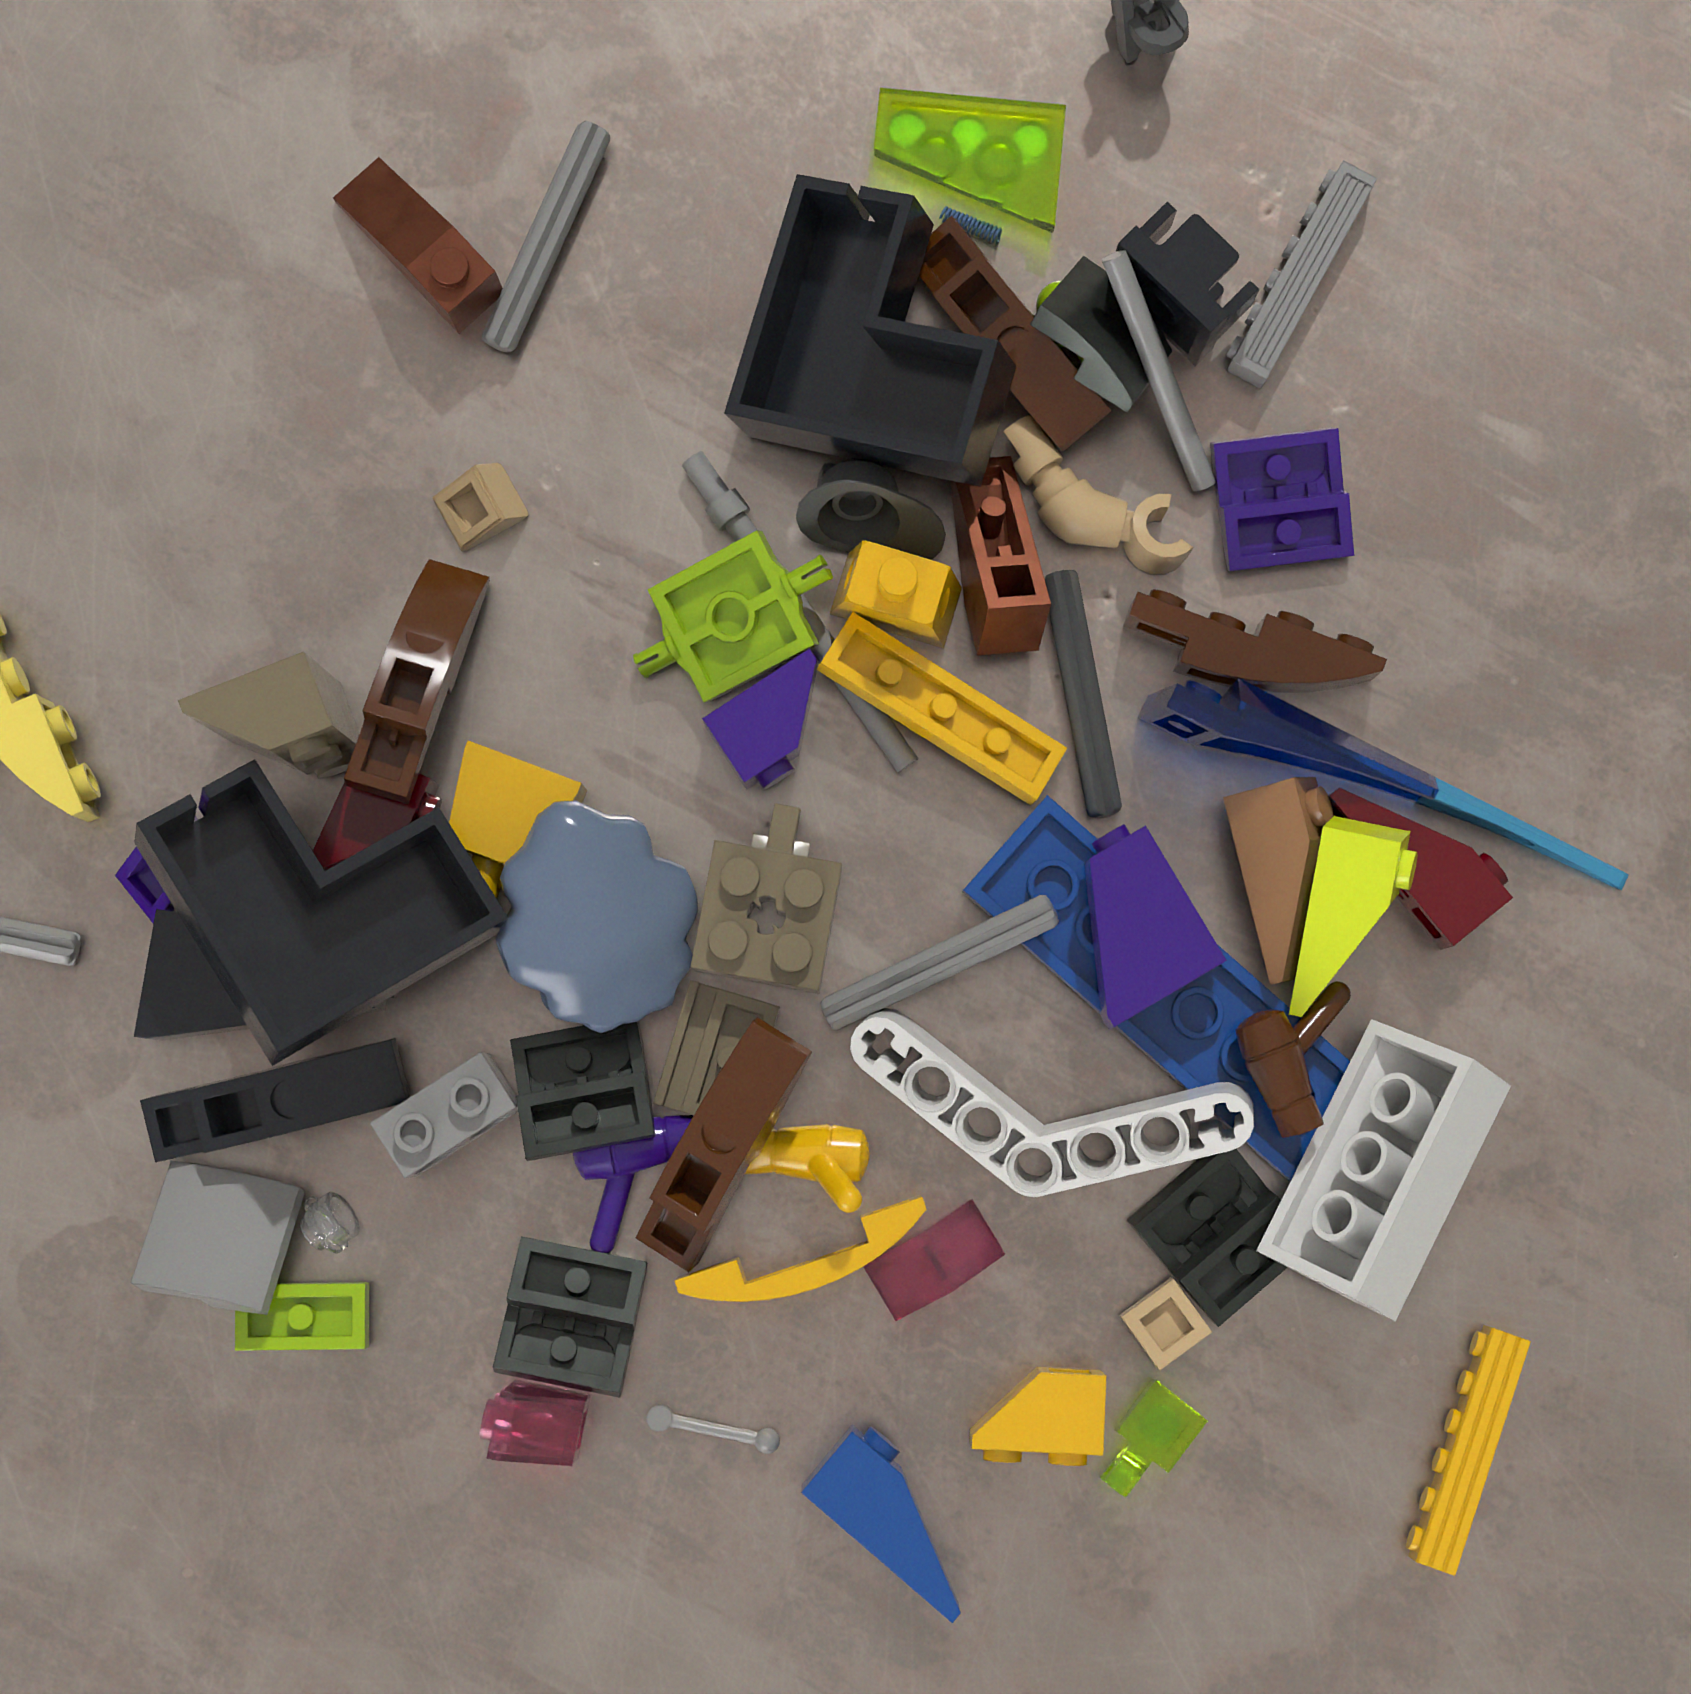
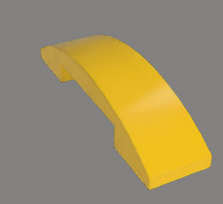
(728, 1281)

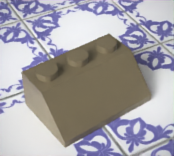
(284, 713)

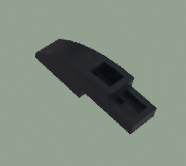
(275, 1101)

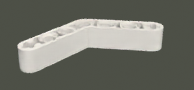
(1023, 1131)

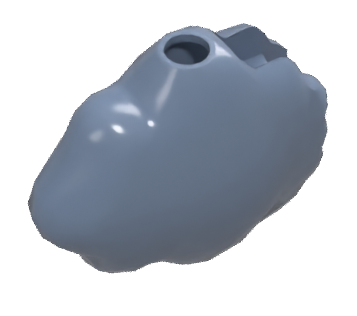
(596, 917)

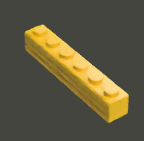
(1468, 1449)

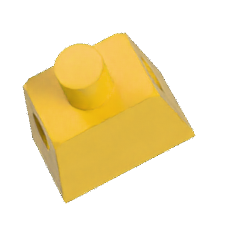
(898, 592)
(498, 804)

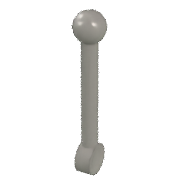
(661, 1417)

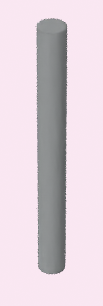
(1158, 370)

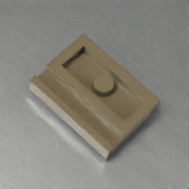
(703, 1041)

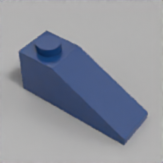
(874, 1504)

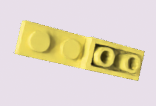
(38, 745)

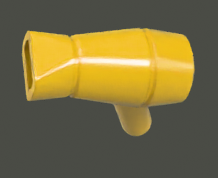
(819, 1154)

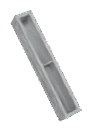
(1297, 282)

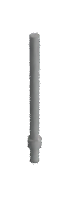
(730, 512)

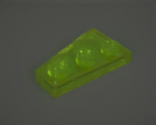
(977, 146)

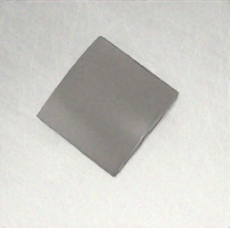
(218, 1237)

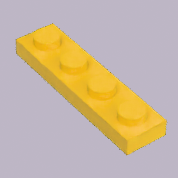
(942, 708)

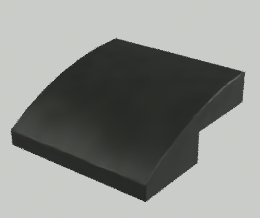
(1089, 322)
(581, 1090)
(1209, 1232)
(570, 1317)

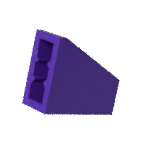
(1141, 926)

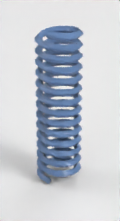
(987, 228)

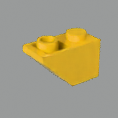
(1046, 1413)

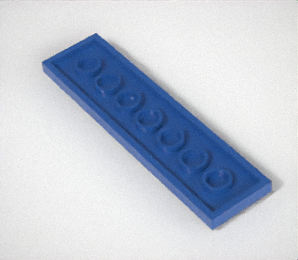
(1185, 1032)

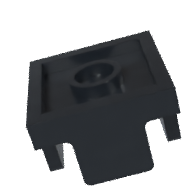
(1183, 278)

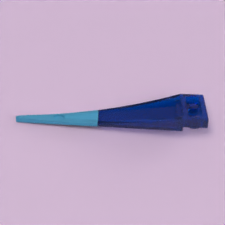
(1273, 730)

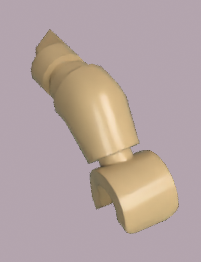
(1086, 515)

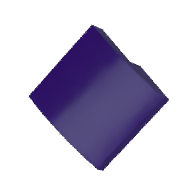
(1282, 499)

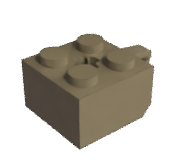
(768, 871)

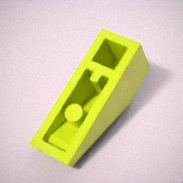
(1352, 886)

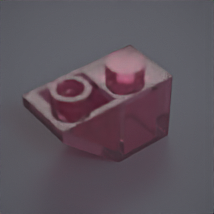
(535, 1424)

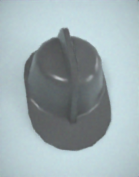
(863, 503)

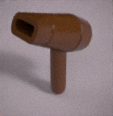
(1277, 1062)

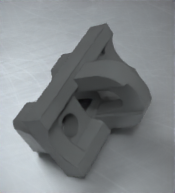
(1149, 26)

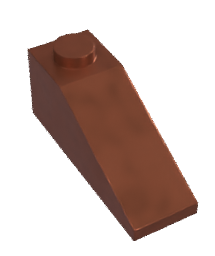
(421, 244)
(999, 563)

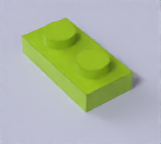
(308, 1319)

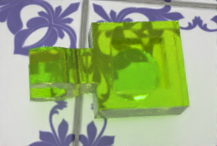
(1157, 1431)

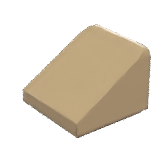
(480, 505)

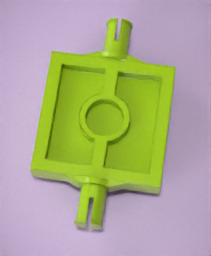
(733, 616)

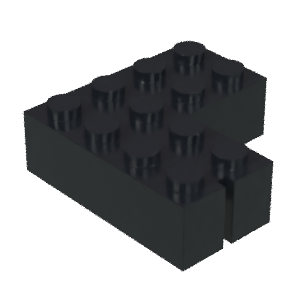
(839, 364)
(306, 942)

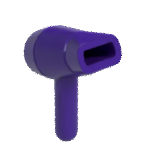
(618, 1165)

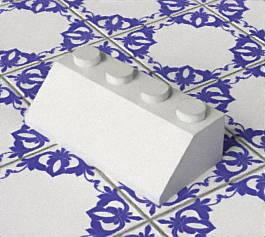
(1384, 1168)

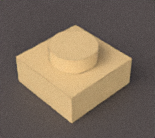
(1165, 1323)

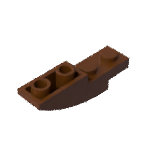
(989, 308)
(1278, 657)
(414, 680)
(721, 1143)

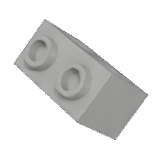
(446, 1115)

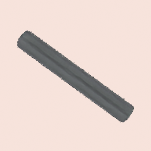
(1082, 694)

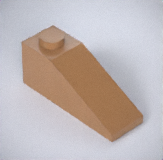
(1277, 849)

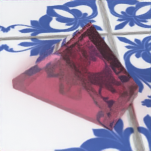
(934, 1260)

